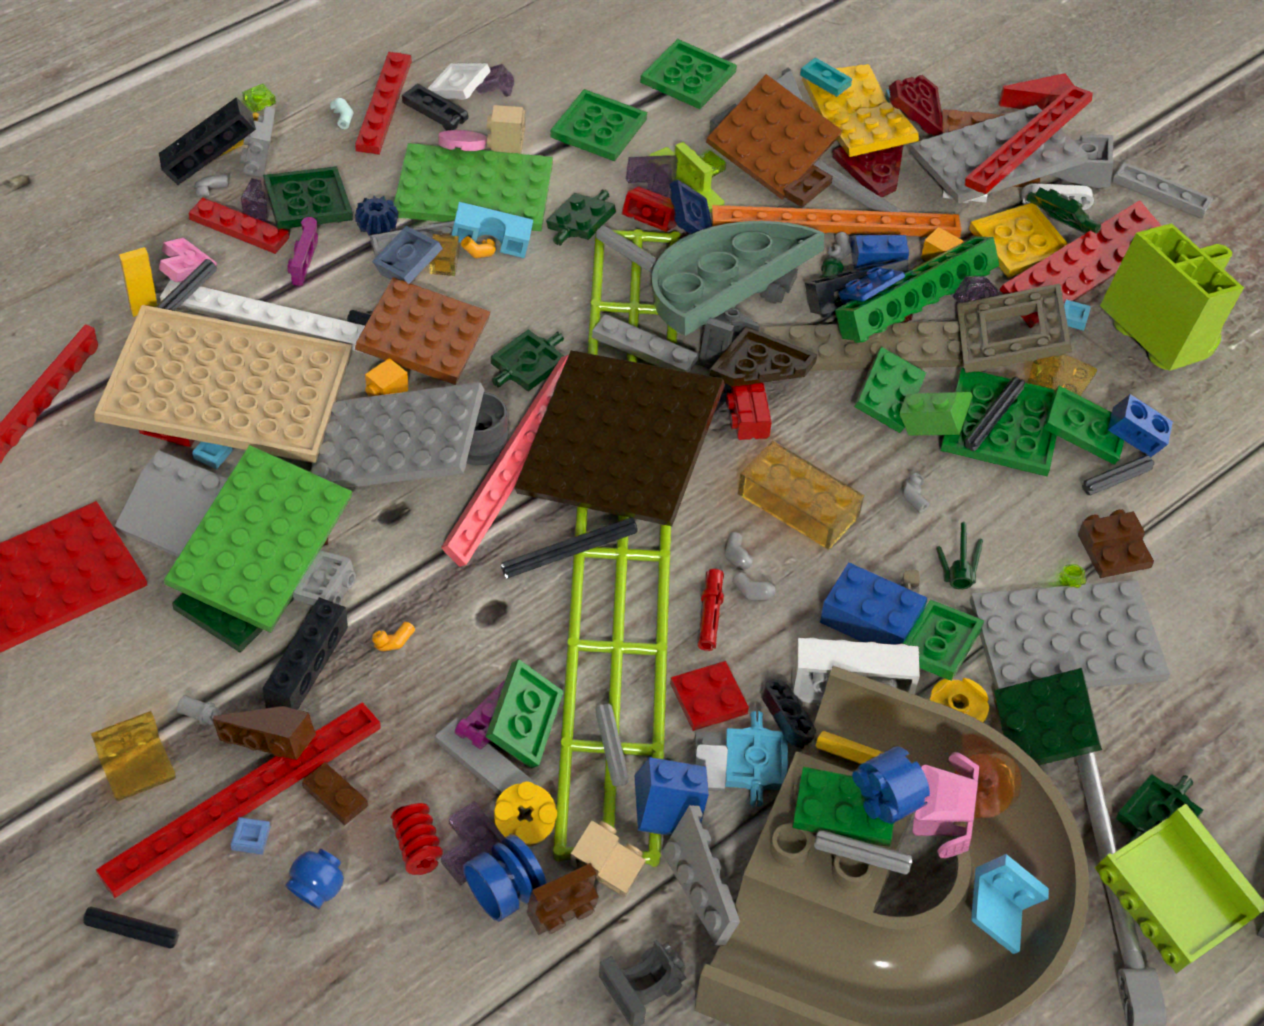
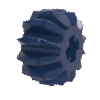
(376, 215)

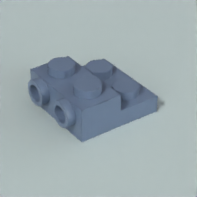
(406, 255)

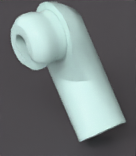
(345, 111)

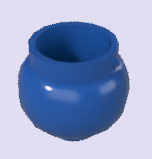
(315, 877)

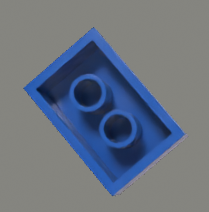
(871, 607)

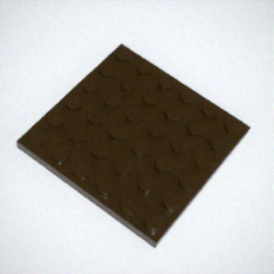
(620, 437)

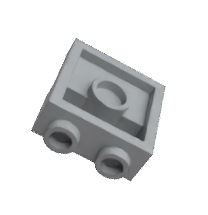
(258, 144)

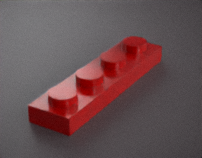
(238, 225)

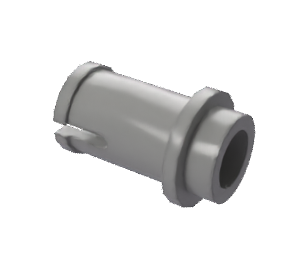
(198, 710)

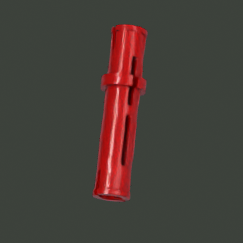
(712, 599)

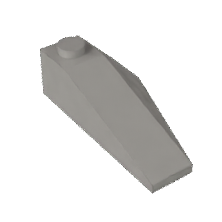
(1099, 164)

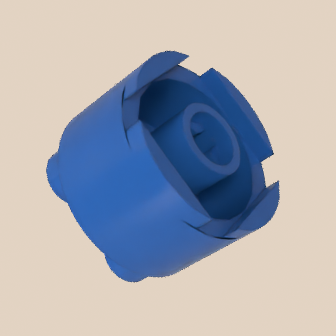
(891, 785)

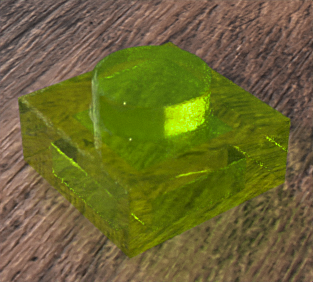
(258, 97)
(715, 162)

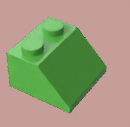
(935, 413)

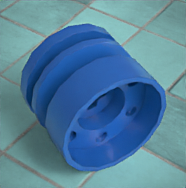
(504, 877)

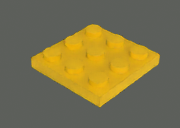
(863, 93)
(873, 129)
(1021, 237)

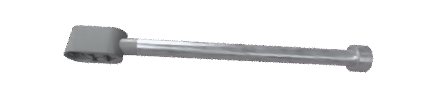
(1137, 985)

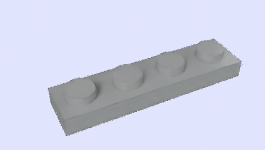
(644, 344)

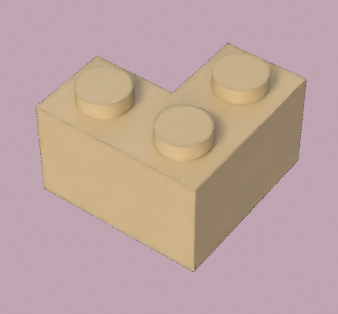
(506, 129)
(613, 863)

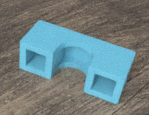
(509, 229)

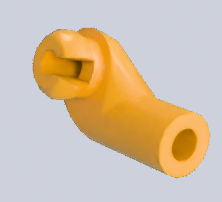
(476, 250)
(394, 641)

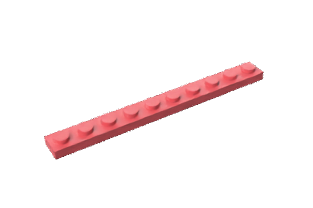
(500, 479)

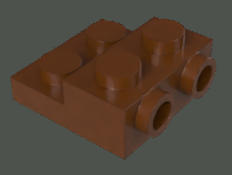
(1115, 543)
(563, 900)

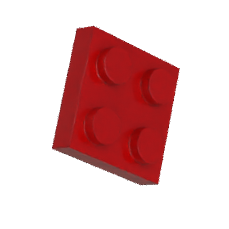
(709, 695)

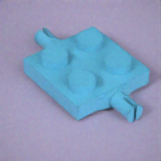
(756, 759)

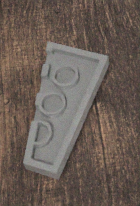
(700, 876)

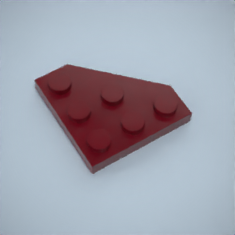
(919, 101)
(873, 170)

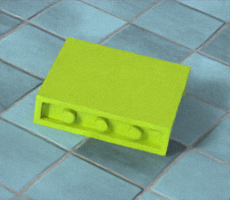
(1181, 888)

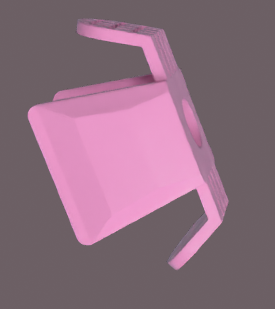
(950, 801)

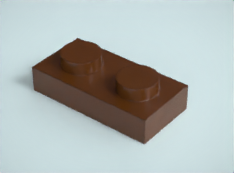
(808, 186)
(335, 793)

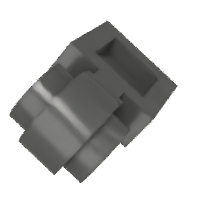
(777, 289)

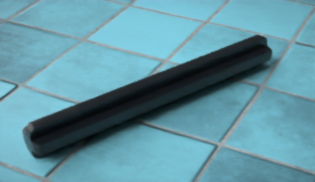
(569, 547)

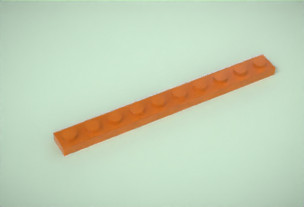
(843, 220)

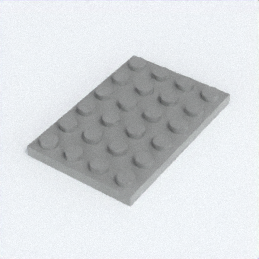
(960, 152)
(399, 436)
(1070, 628)

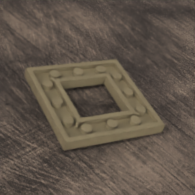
(974, 335)

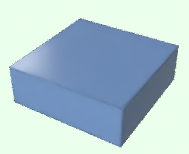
(250, 835)

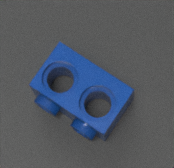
(1140, 425)

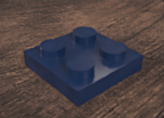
(690, 208)

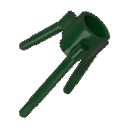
(961, 574)

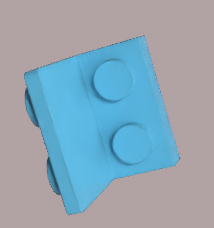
(999, 897)

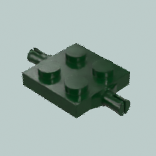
(1062, 210)
(581, 216)
(527, 360)
(1154, 804)

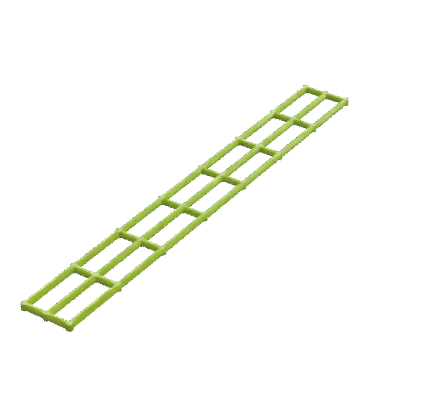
(617, 646)

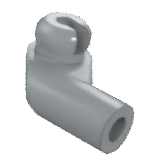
(217, 181)
(842, 248)
(912, 492)
(735, 553)
(754, 590)

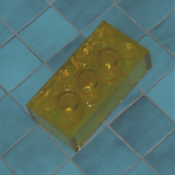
(800, 494)

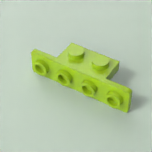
(693, 172)

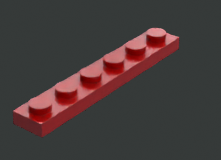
(383, 103)

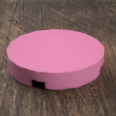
(463, 139)

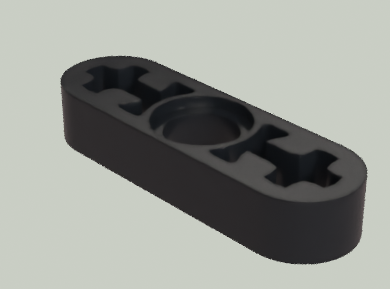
(795, 727)

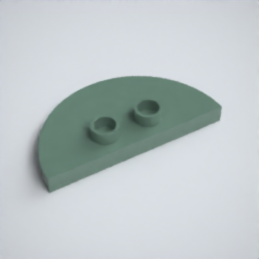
(725, 266)

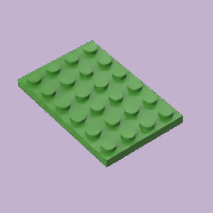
(440, 178)
(258, 538)

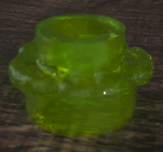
(1072, 576)

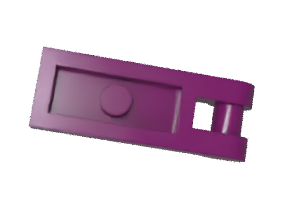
(303, 251)
(479, 719)

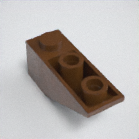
(269, 730)

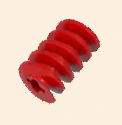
(417, 838)

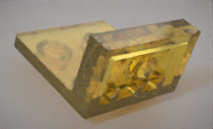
(1062, 371)
(133, 756)

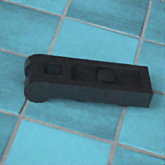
(435, 107)

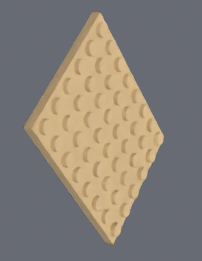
(225, 383)

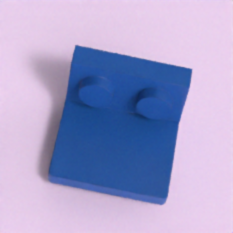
(875, 281)

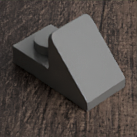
(712, 753)

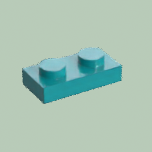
(826, 77)

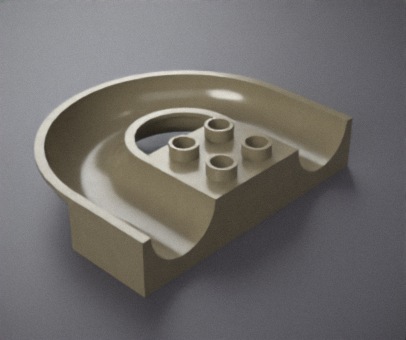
(809, 918)

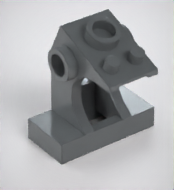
(721, 333)
(620, 983)

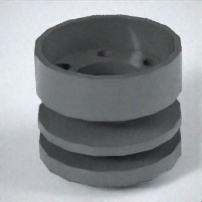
(490, 431)

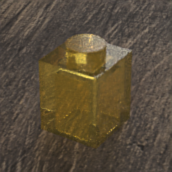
(447, 259)

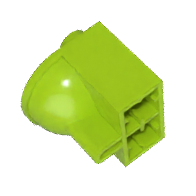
(1172, 296)

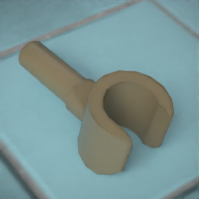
(910, 579)

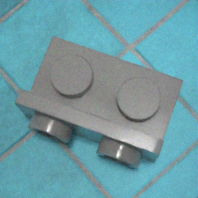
(326, 578)

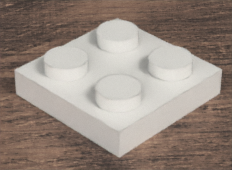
(459, 80)

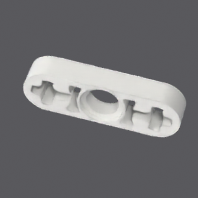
(1074, 191)

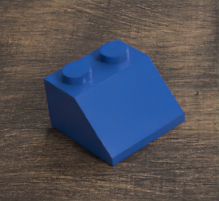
(877, 248)
(666, 791)

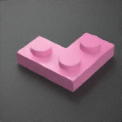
(183, 259)

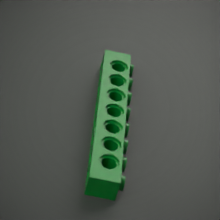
(917, 289)

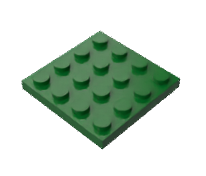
(1018, 436)

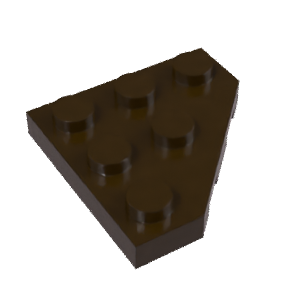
(761, 359)

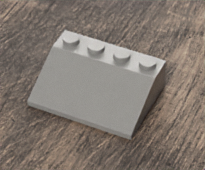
(168, 502)

